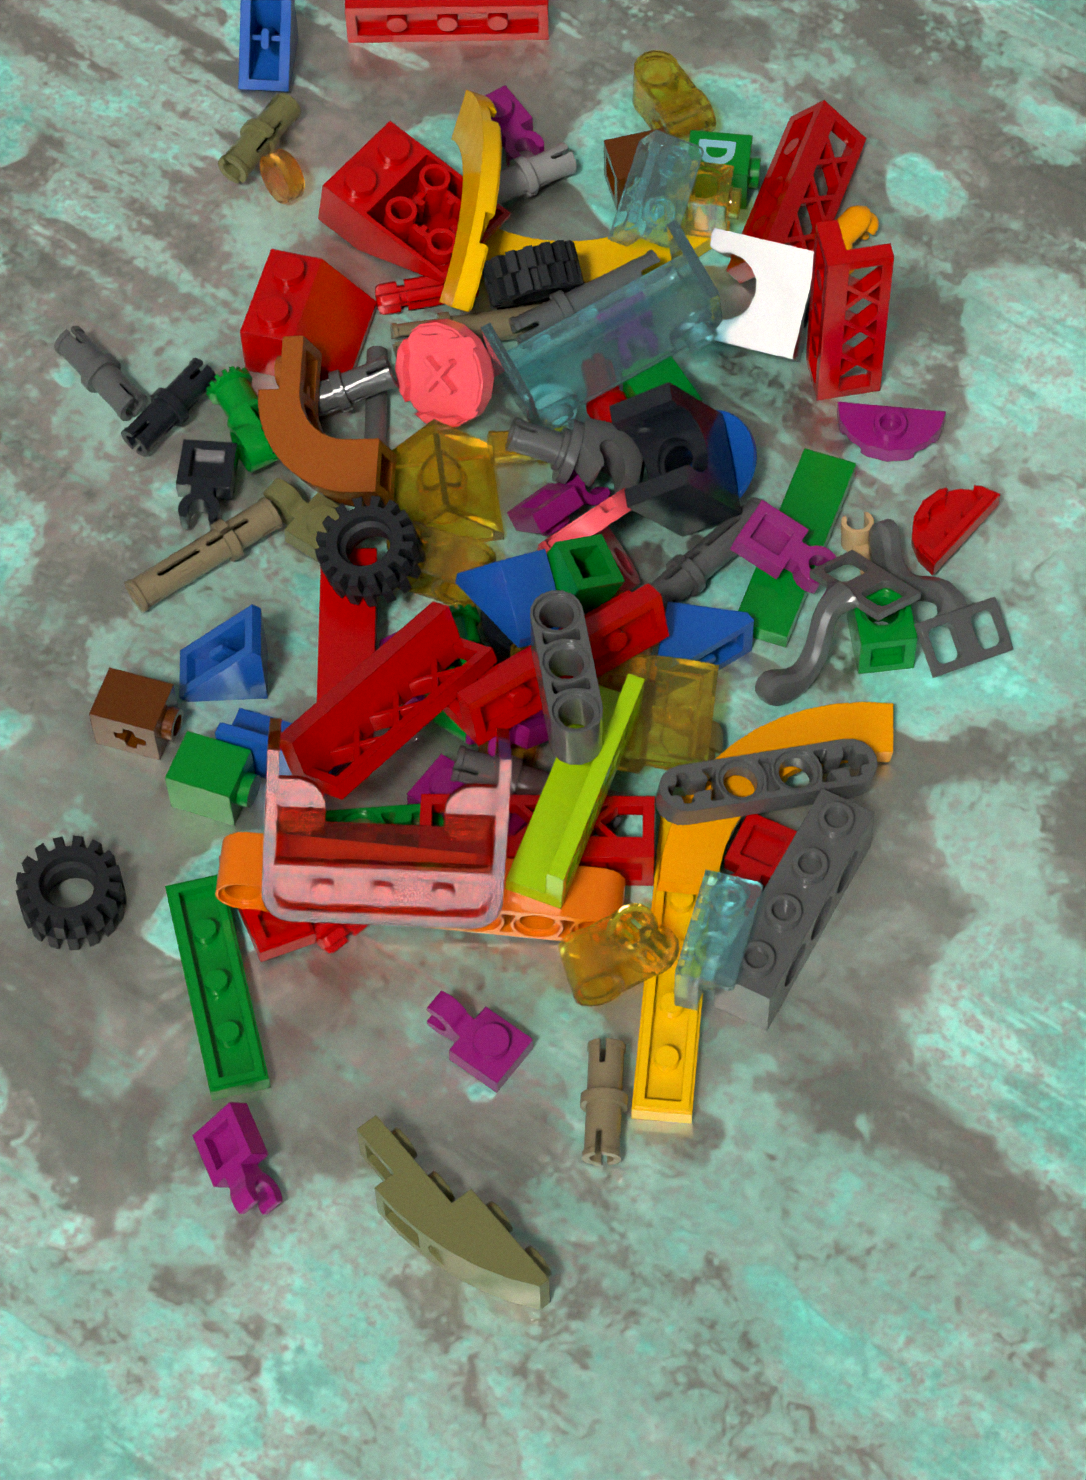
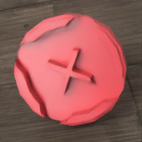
(445, 372)
(595, 523)

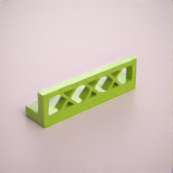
(572, 804)

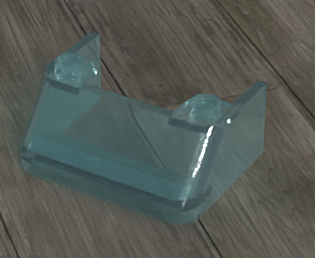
(611, 338)

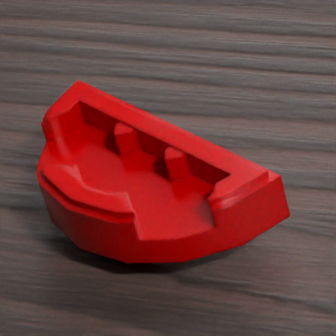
(948, 521)

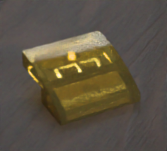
(673, 714)

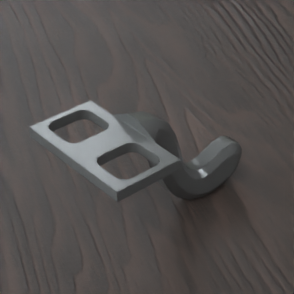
(952, 606)
(785, 685)

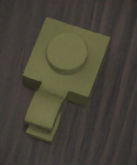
(301, 517)

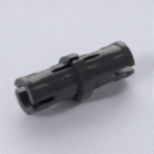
(168, 407)

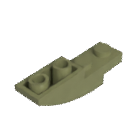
(456, 1235)

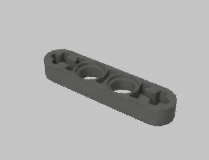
(763, 772)

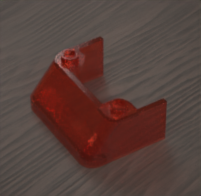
(385, 870)

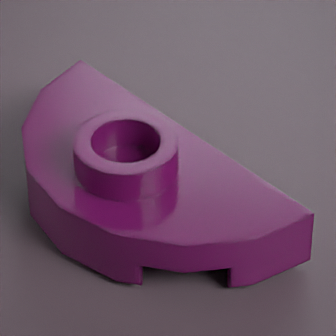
(889, 431)

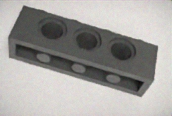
(798, 906)

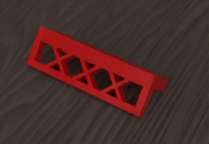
(446, 20)
(792, 184)
(833, 324)
(511, 690)
(376, 698)
(626, 855)

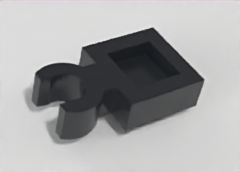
(204, 476)

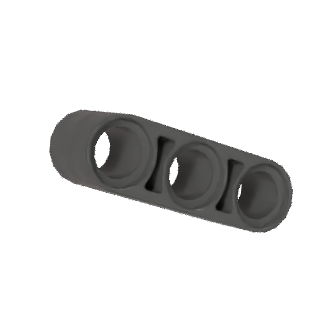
(571, 699)

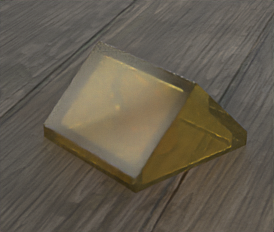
(448, 482)

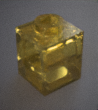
(711, 200)

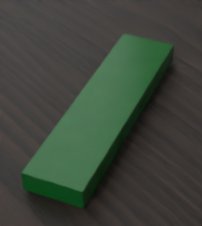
(815, 502)
(217, 989)

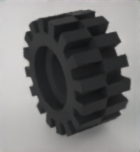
(532, 274)
(352, 529)
(65, 864)

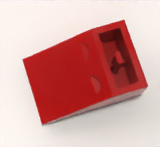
(399, 204)

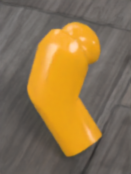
(857, 223)

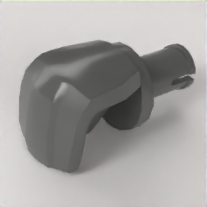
(582, 446)

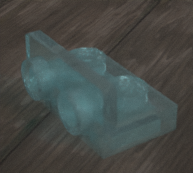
(656, 189)
(716, 937)

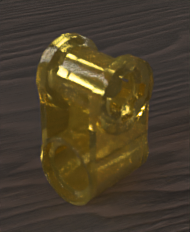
(669, 97)
(443, 558)
(610, 956)

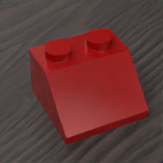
(308, 300)

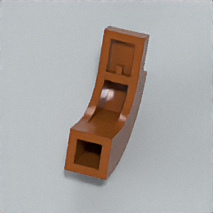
(292, 427)

